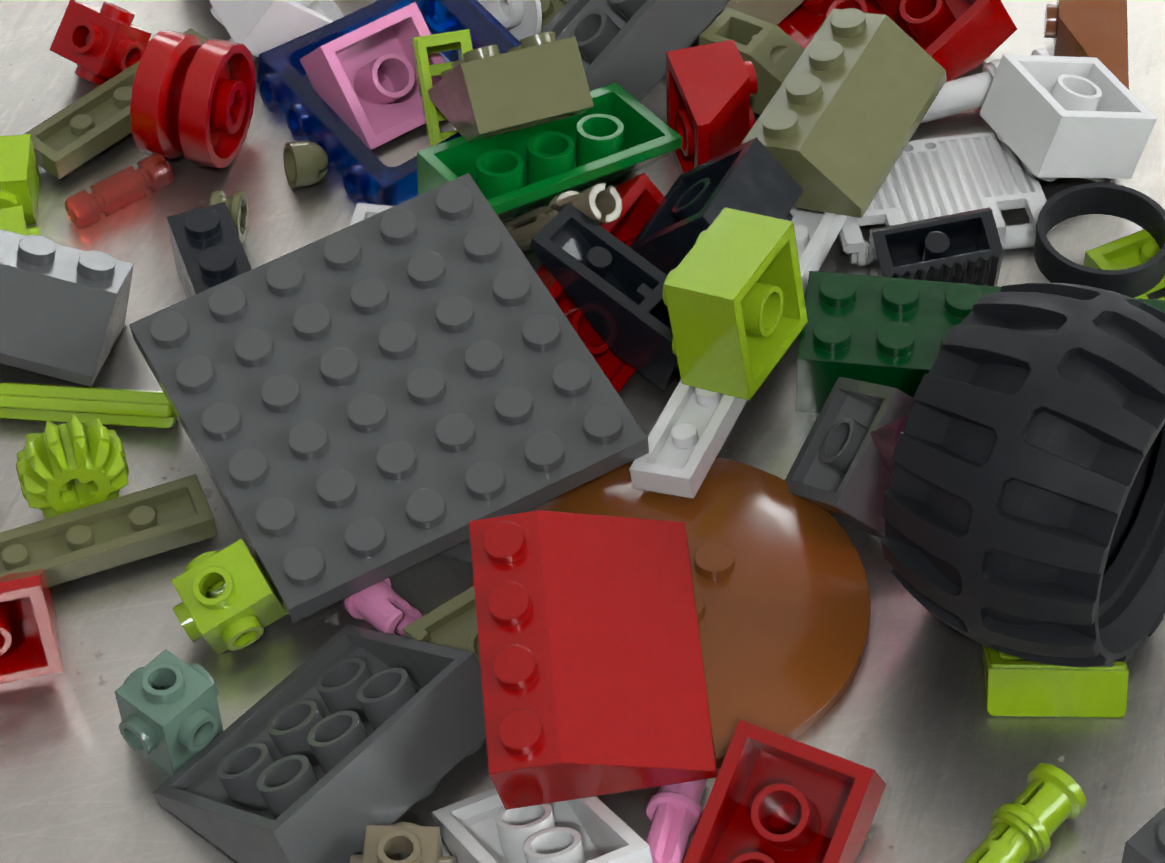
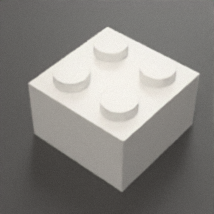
(1067, 117)

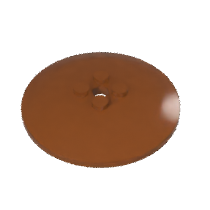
(772, 588)

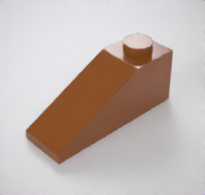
(1091, 30)

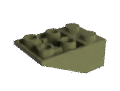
(513, 89)

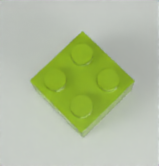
(736, 303)

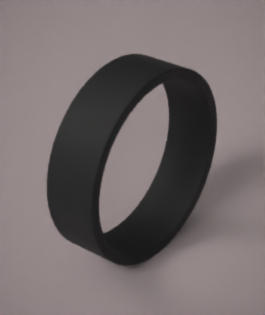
(1106, 200)

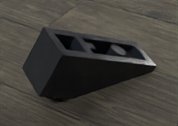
(613, 290)

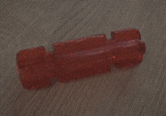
(118, 191)

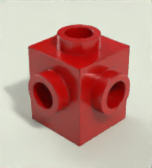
(99, 40)

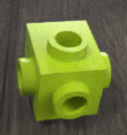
(226, 598)

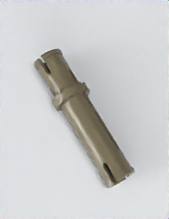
(596, 202)

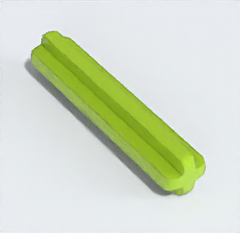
(111, 405)

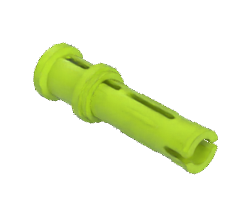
(1025, 826)

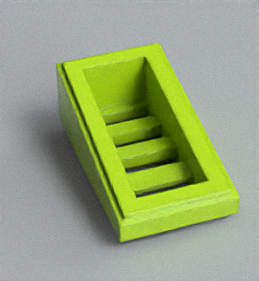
(426, 45)

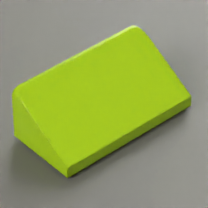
(1047, 690)

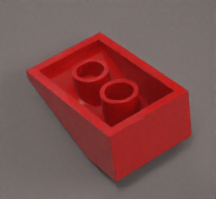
(785, 804)

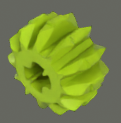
(71, 466)

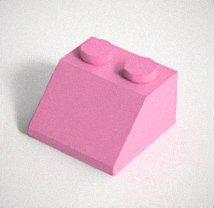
(373, 76)

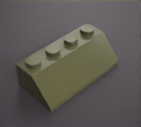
(849, 110)

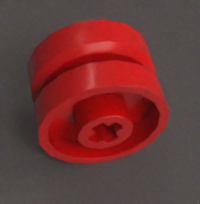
(193, 98)

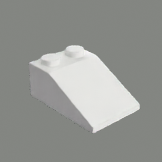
(544, 833)

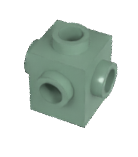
(169, 711)

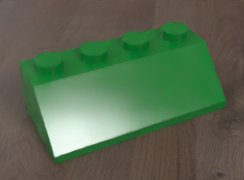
(542, 161)

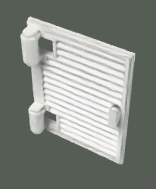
(951, 178)

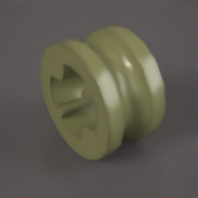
(237, 207)

